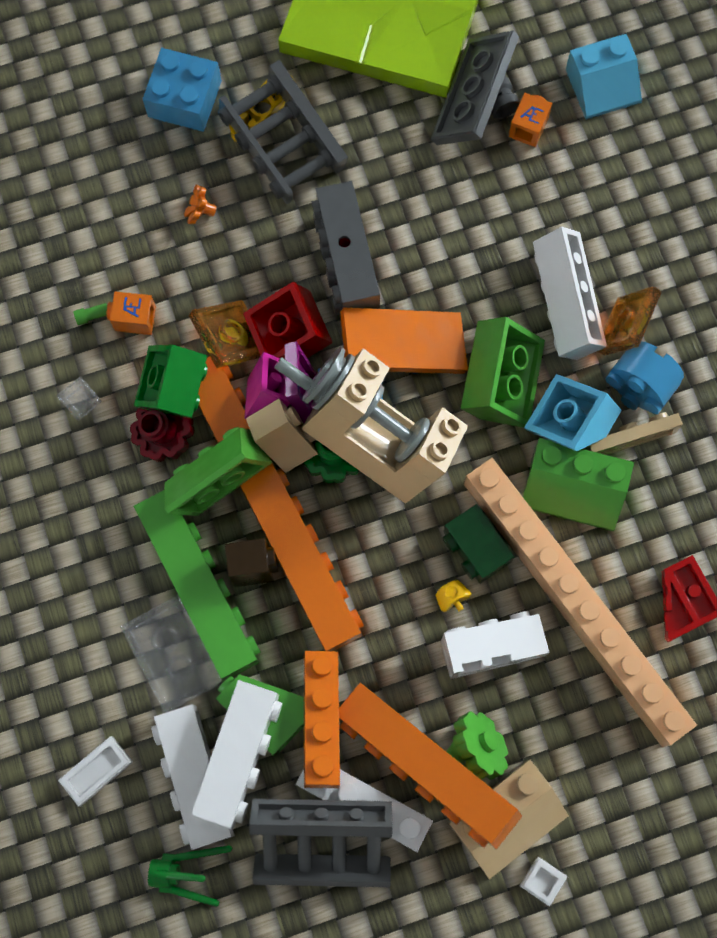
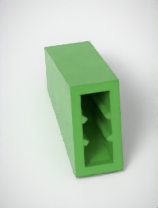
(290, 718)

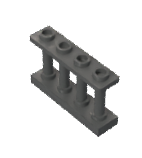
(295, 107)
(321, 818)

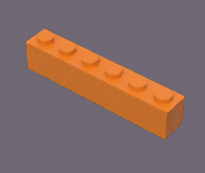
(429, 766)

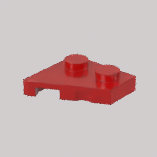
(686, 598)

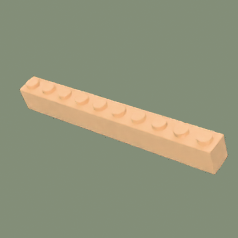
(579, 604)

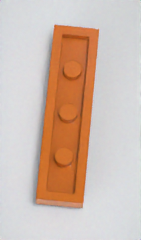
(321, 720)

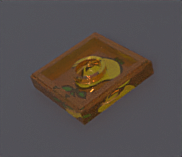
(629, 320)
(225, 333)

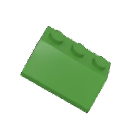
(503, 372)
(214, 473)
(577, 484)

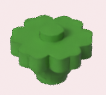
(479, 746)

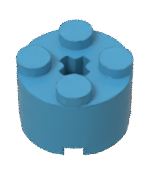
(645, 378)

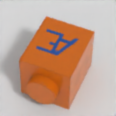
(530, 119)
(131, 313)

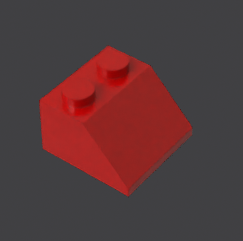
(288, 318)

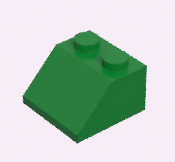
(171, 380)

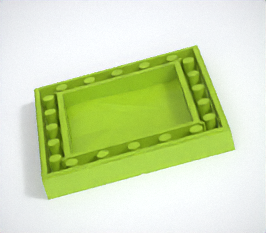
(386, 40)

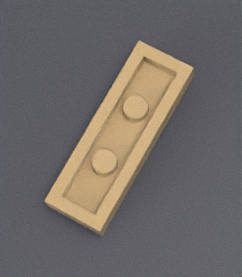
(634, 434)

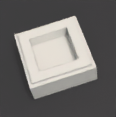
(543, 881)

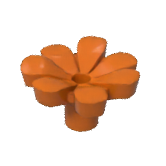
(199, 205)

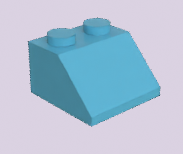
(604, 76)
(573, 414)

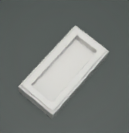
(95, 771)

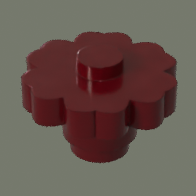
(161, 434)

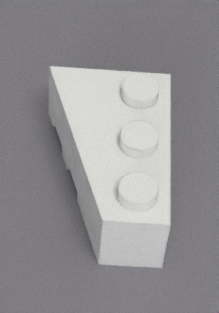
(494, 644)

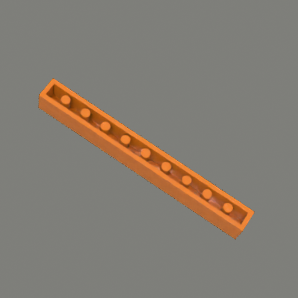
(282, 524)

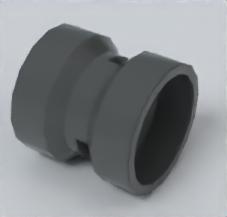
(506, 101)

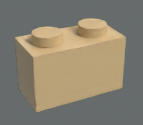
(280, 435)

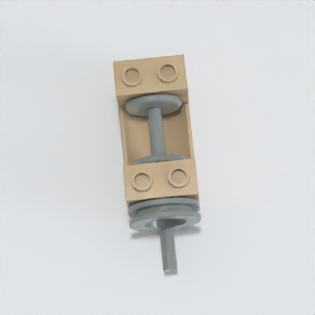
(369, 431)

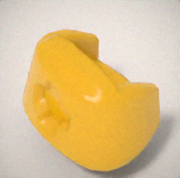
(451, 595)

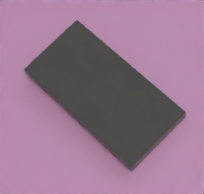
(475, 88)

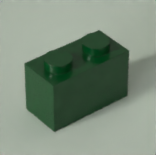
(477, 544)

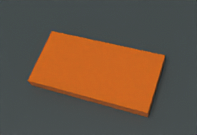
(407, 339)

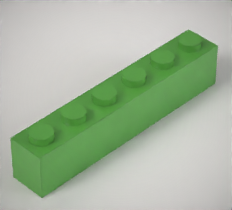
(198, 588)

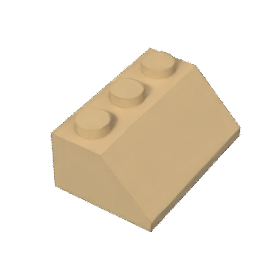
(540, 814)

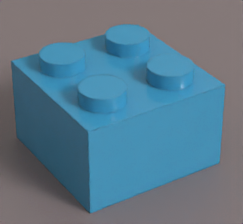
(182, 89)

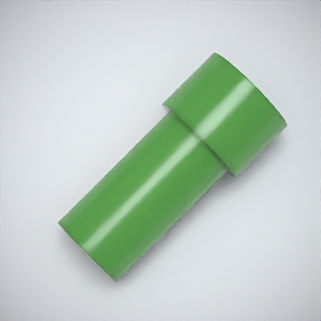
(84, 315)

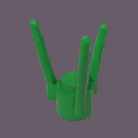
(165, 873)

